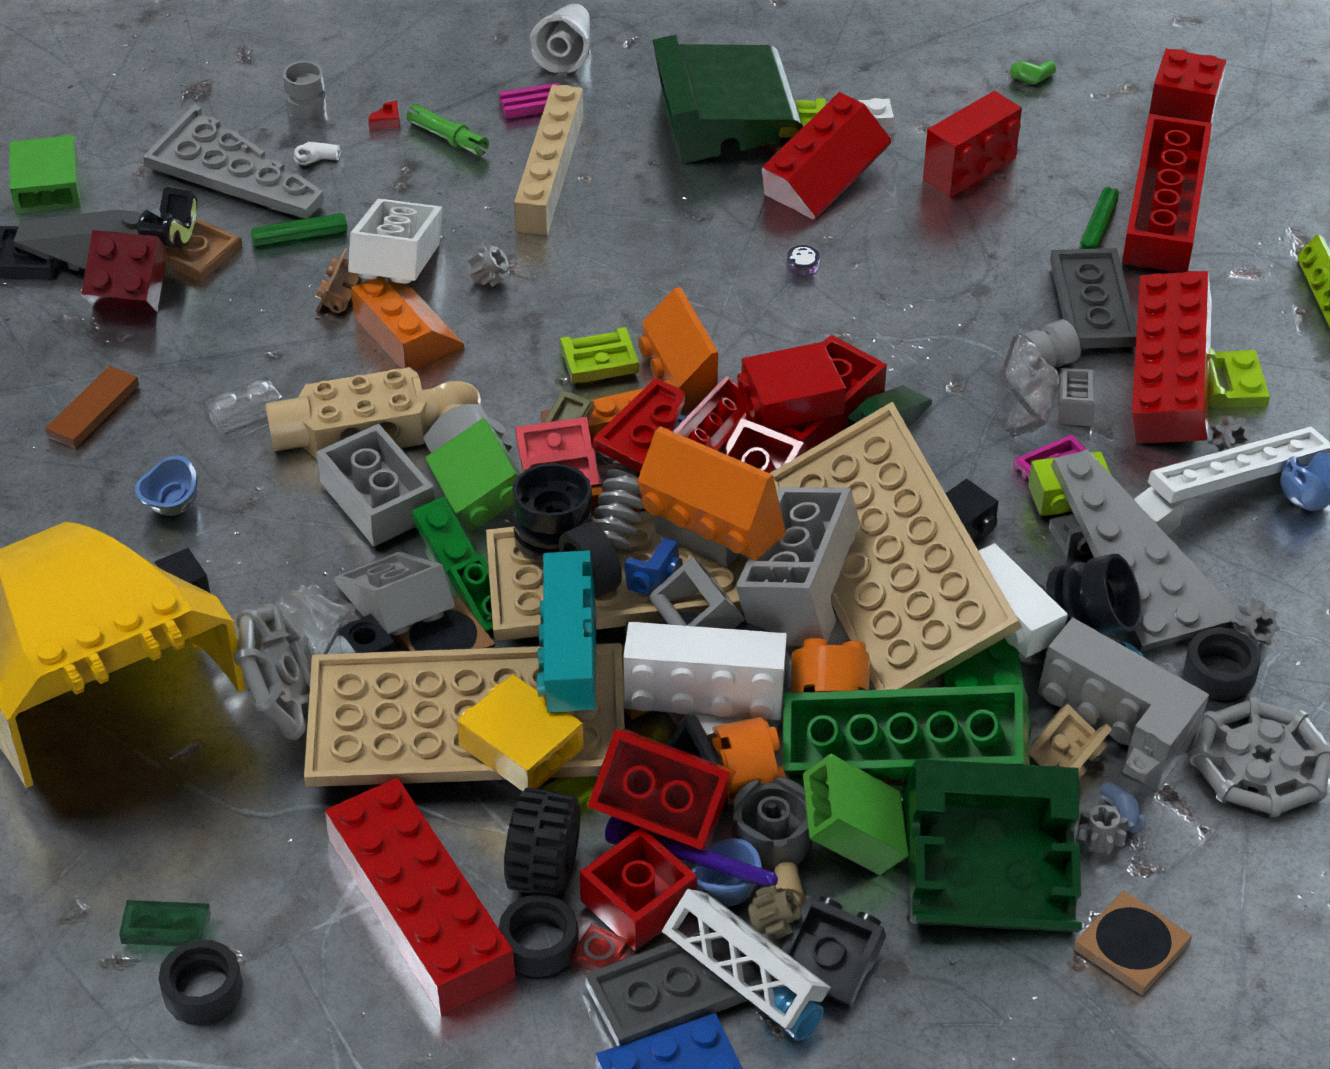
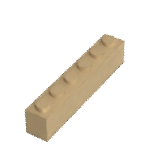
(548, 160)

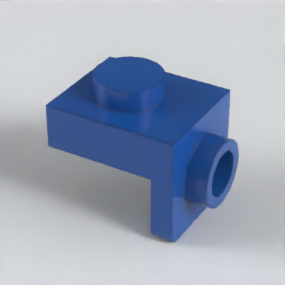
(647, 576)

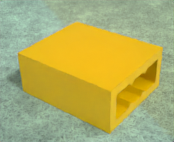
(518, 736)

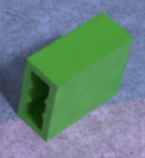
(44, 174)
(475, 474)
(855, 814)

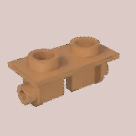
(337, 290)

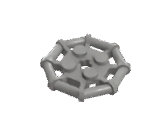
(276, 667)
(1267, 739)

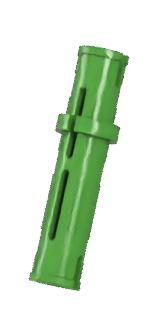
(456, 134)

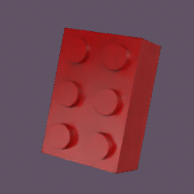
(972, 143)
(661, 789)

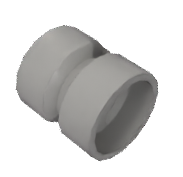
(304, 90)
(1056, 343)

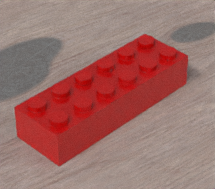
(1167, 194)
(1172, 358)
(420, 896)

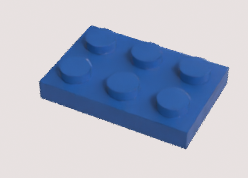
(685, 1046)

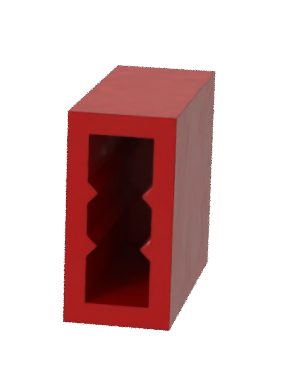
(792, 386)

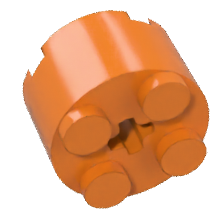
(830, 667)
(748, 750)

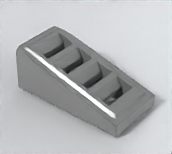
(1076, 397)

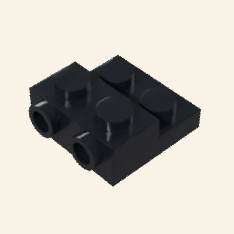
(835, 946)

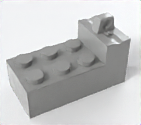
(794, 578)
(1135, 697)

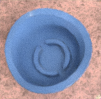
(169, 486)
(723, 887)

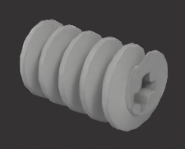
(617, 508)

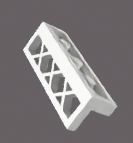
(753, 944)

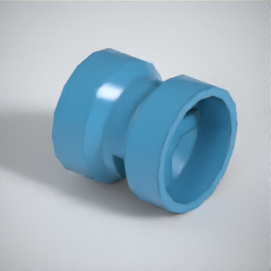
(808, 1018)

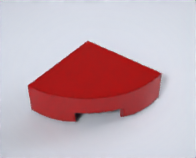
(385, 117)

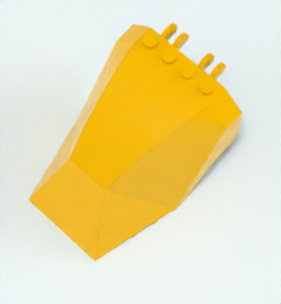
(86, 608)

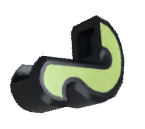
(176, 218)

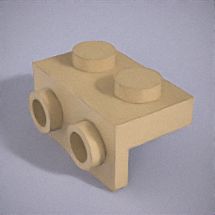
(1068, 741)

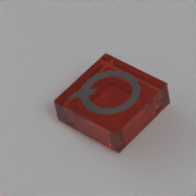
(598, 949)

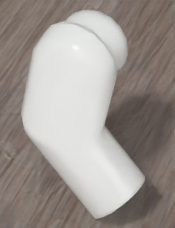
(315, 151)

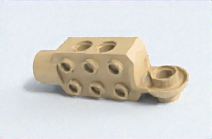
(349, 405)

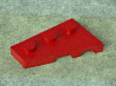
(632, 429)

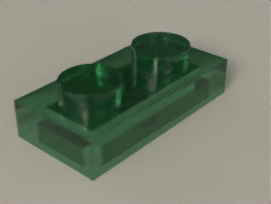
(164, 922)

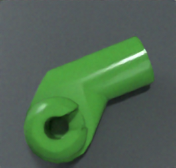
(1032, 73)

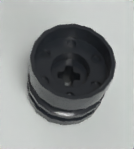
(547, 504)
(1098, 594)

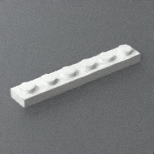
(1236, 465)

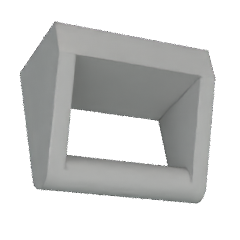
(690, 580)

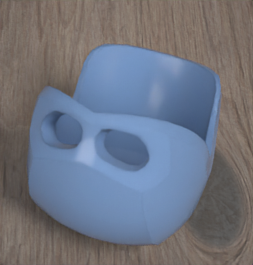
(1307, 485)

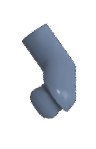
(1125, 804)

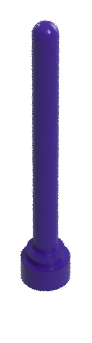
(617, 830)

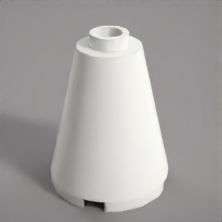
(562, 39)

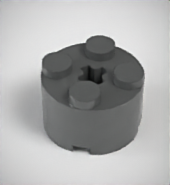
(773, 821)

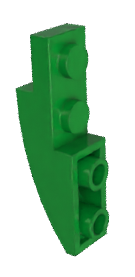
(463, 568)

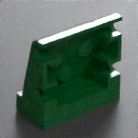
(723, 95)
(993, 845)

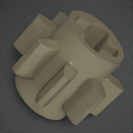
(774, 911)

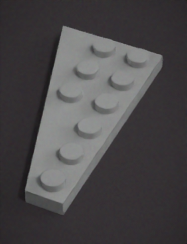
(225, 161)
(1172, 590)

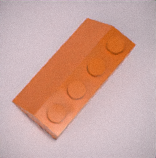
(711, 494)

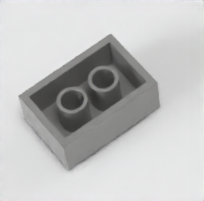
(374, 483)

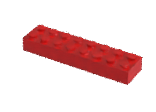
(715, 416)

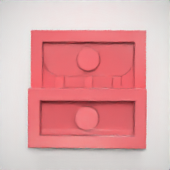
(558, 442)

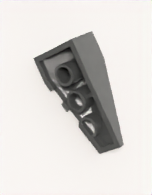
(70, 235)

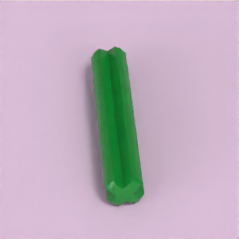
(1099, 219)
(299, 229)

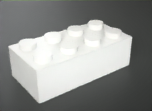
(394, 240)
(704, 670)

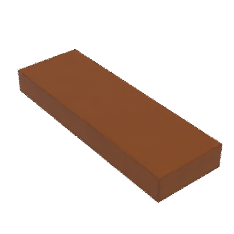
(92, 407)

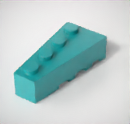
(567, 633)

